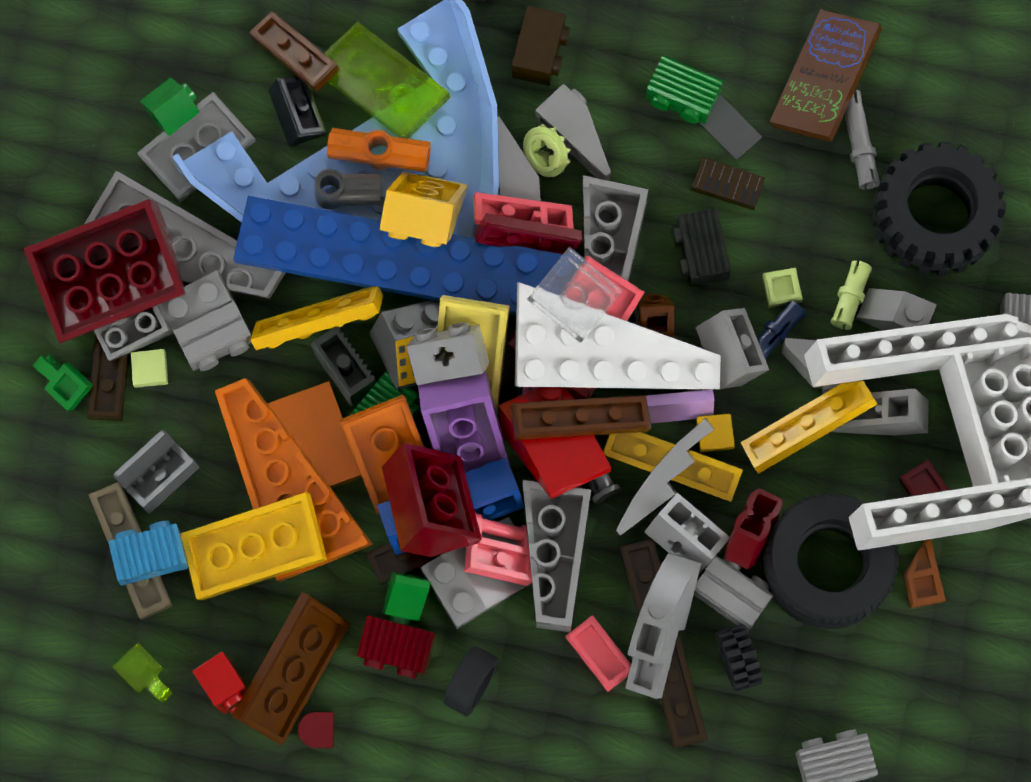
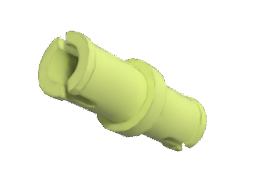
(851, 295)

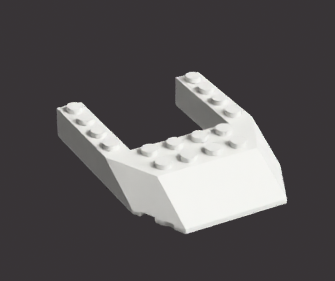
(989, 395)

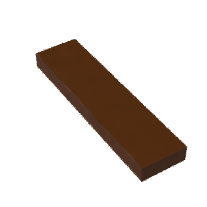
(580, 417)

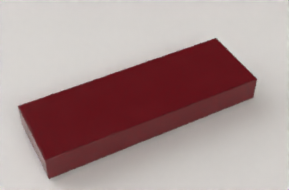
(508, 231)

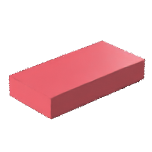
(599, 653)

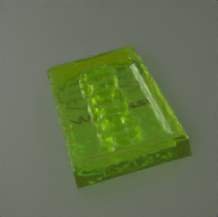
(384, 82)

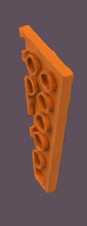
(279, 469)

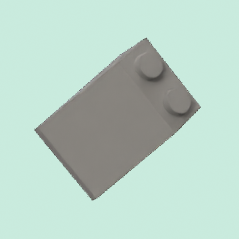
(464, 593)

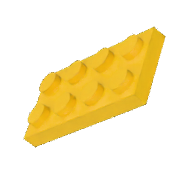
(253, 546)

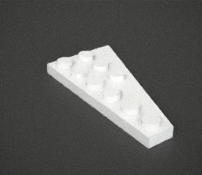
(609, 357)

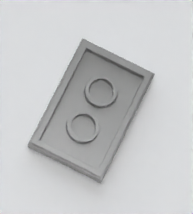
(202, 130)

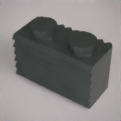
(702, 247)
(343, 365)

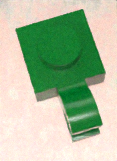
(65, 383)

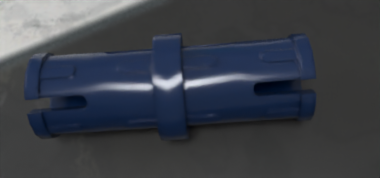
(778, 329)

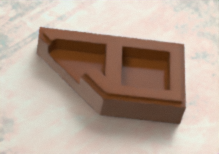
(923, 578)

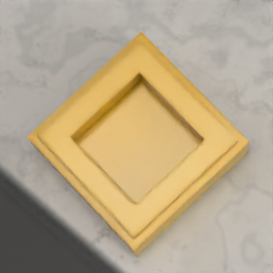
(721, 437)

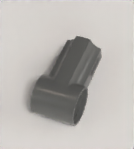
(352, 189)

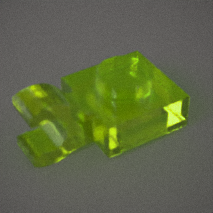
(141, 671)

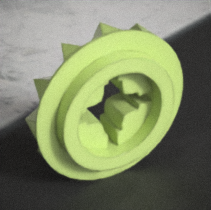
(541, 161)

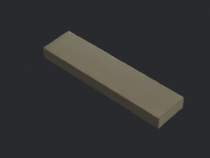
(117, 516)

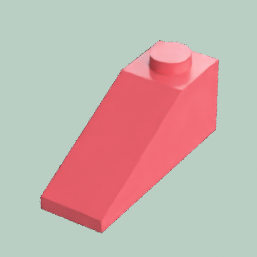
(522, 209)

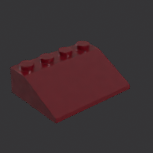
(106, 270)

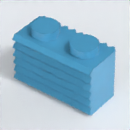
(148, 553)

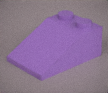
(463, 419)

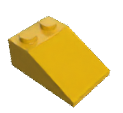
(422, 208)

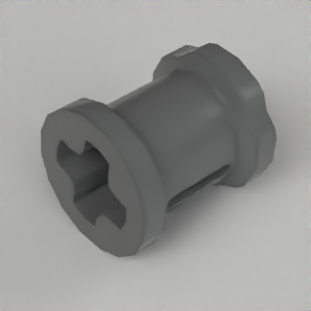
(603, 488)

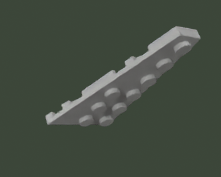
(196, 244)

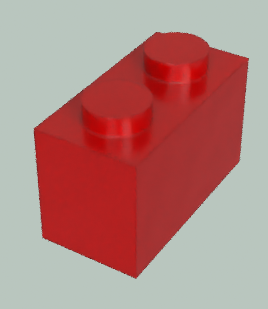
(221, 682)

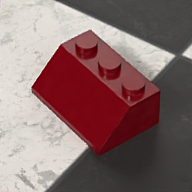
(430, 501)

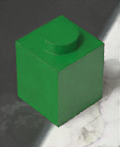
(171, 105)

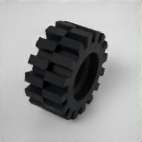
(739, 658)

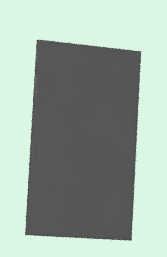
(730, 128)

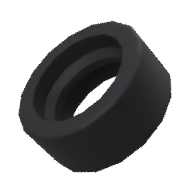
(470, 681)

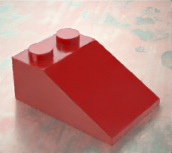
(555, 462)

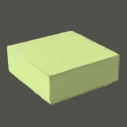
(782, 287)
(149, 368)

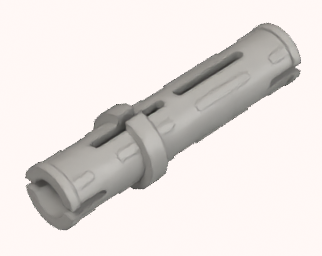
(862, 151)

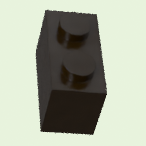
(539, 46)

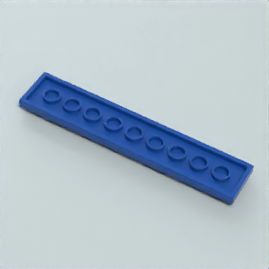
(359, 254)

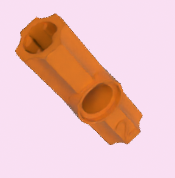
(357, 147)

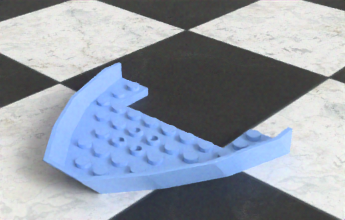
(460, 133)

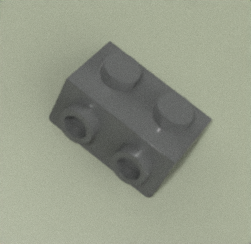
(156, 471)

